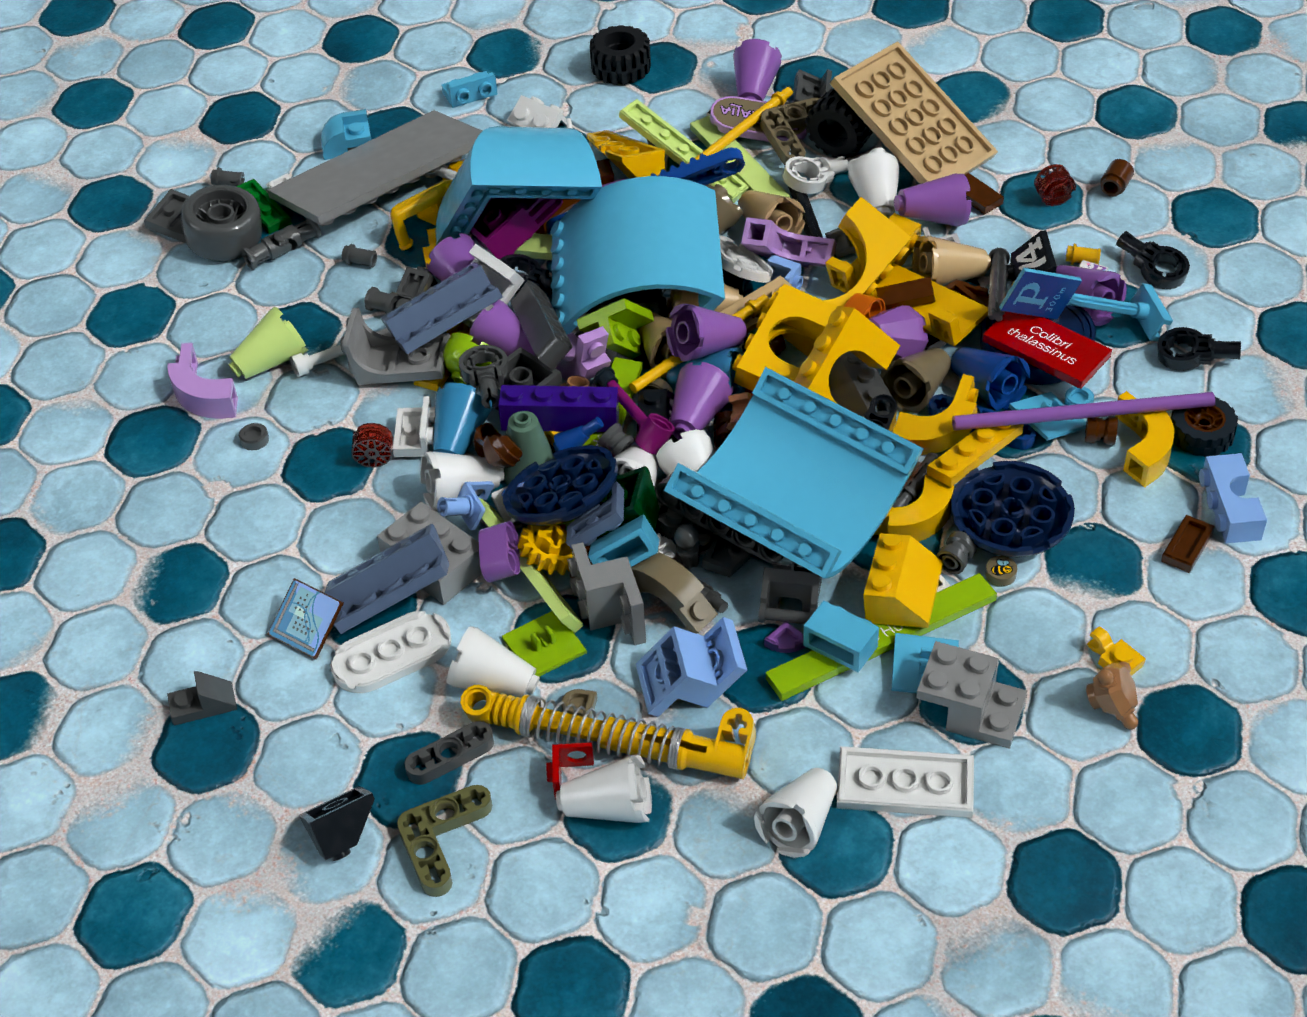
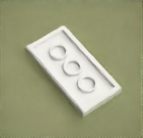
(906, 782)

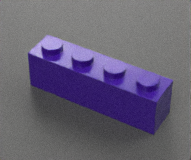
(560, 406)

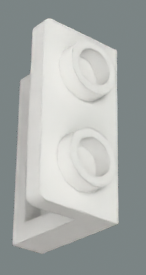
(533, 113)
(414, 430)

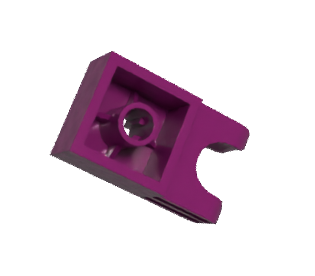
(510, 222)

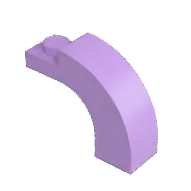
(766, 238)
(586, 355)
(199, 395)

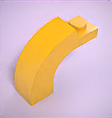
(936, 431)
(1150, 456)
(924, 515)

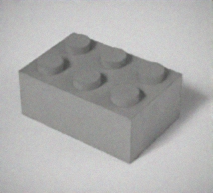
(459, 548)

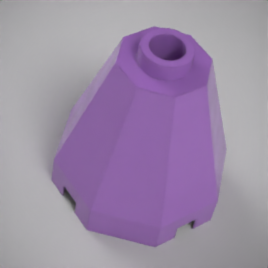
(904, 327)

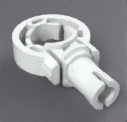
(817, 169)

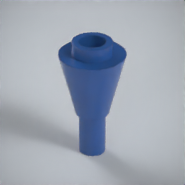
(576, 436)

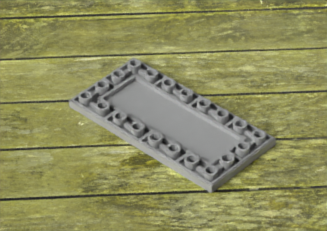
(376, 167)

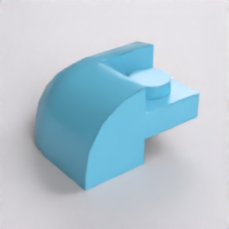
(344, 132)

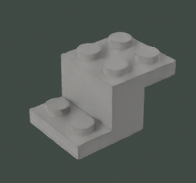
(607, 593)
(974, 699)

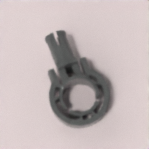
(484, 375)

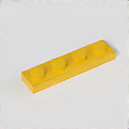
(971, 453)

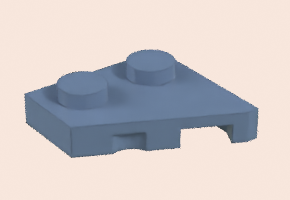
(598, 520)

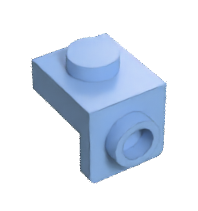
(787, 269)

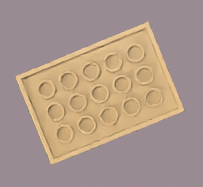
(913, 115)

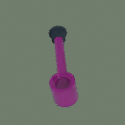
(654, 429)

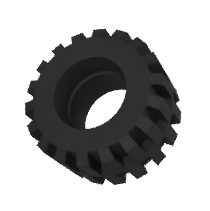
(620, 54)
(836, 126)

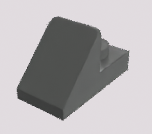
(206, 699)

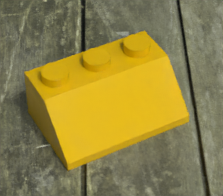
(901, 582)

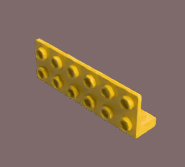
(947, 318)

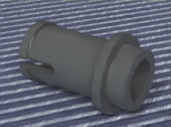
(221, 177)
(359, 256)

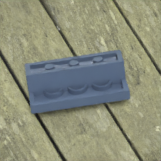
(441, 307)
(388, 577)

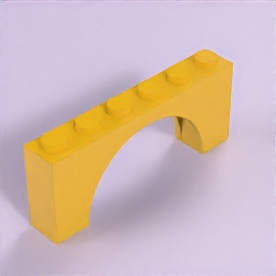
(877, 246)

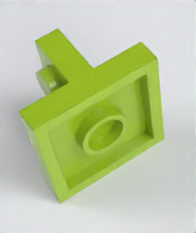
(620, 322)

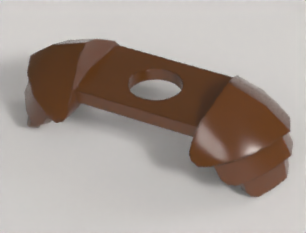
(496, 448)

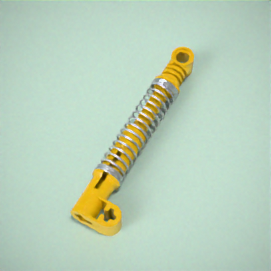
(675, 747)

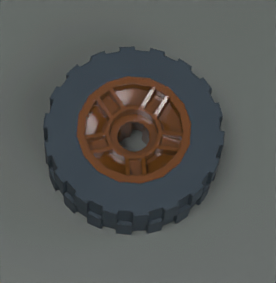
(1205, 429)

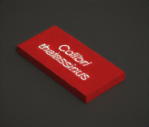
(1048, 347)

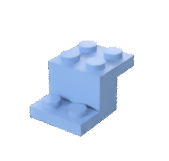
(691, 667)

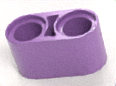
(499, 551)

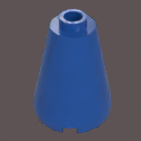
(995, 374)

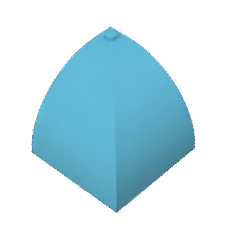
(517, 165)

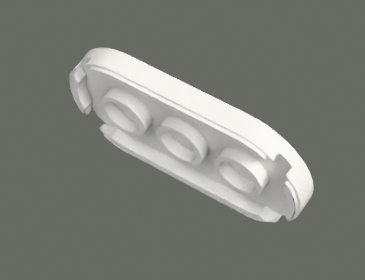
(743, 262)
(390, 652)

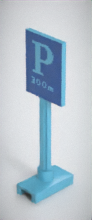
(1049, 293)

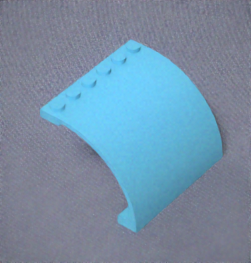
(636, 239)
(801, 476)

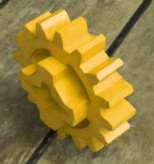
(546, 547)

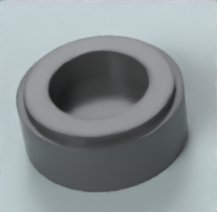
(253, 436)

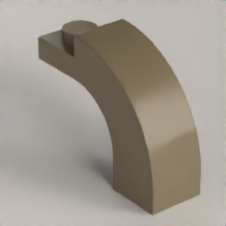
(677, 588)

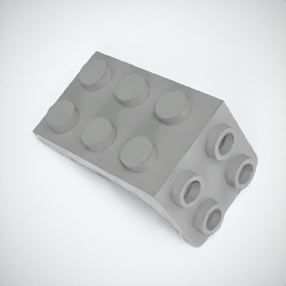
(381, 360)

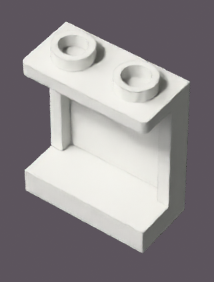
(499, 275)

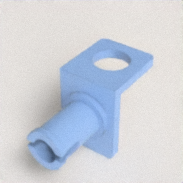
(467, 503)

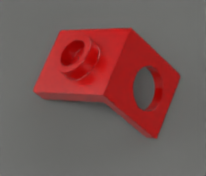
(561, 759)

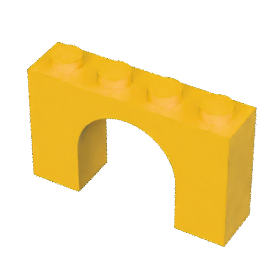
(788, 313)
(845, 332)

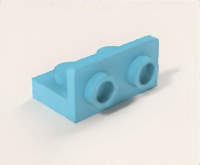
(470, 88)

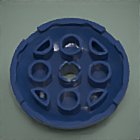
(562, 486)
(1012, 509)

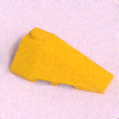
(628, 154)

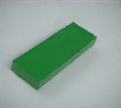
(272, 215)

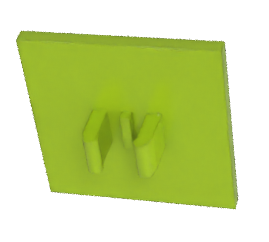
(544, 643)

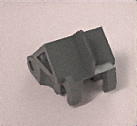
(791, 583)

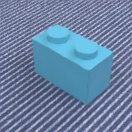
(633, 540)
(841, 636)

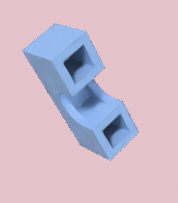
(1235, 516)

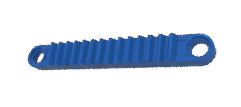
(702, 171)

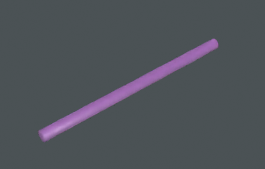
(1082, 411)

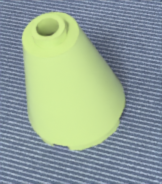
(266, 346)

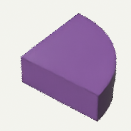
(785, 639)

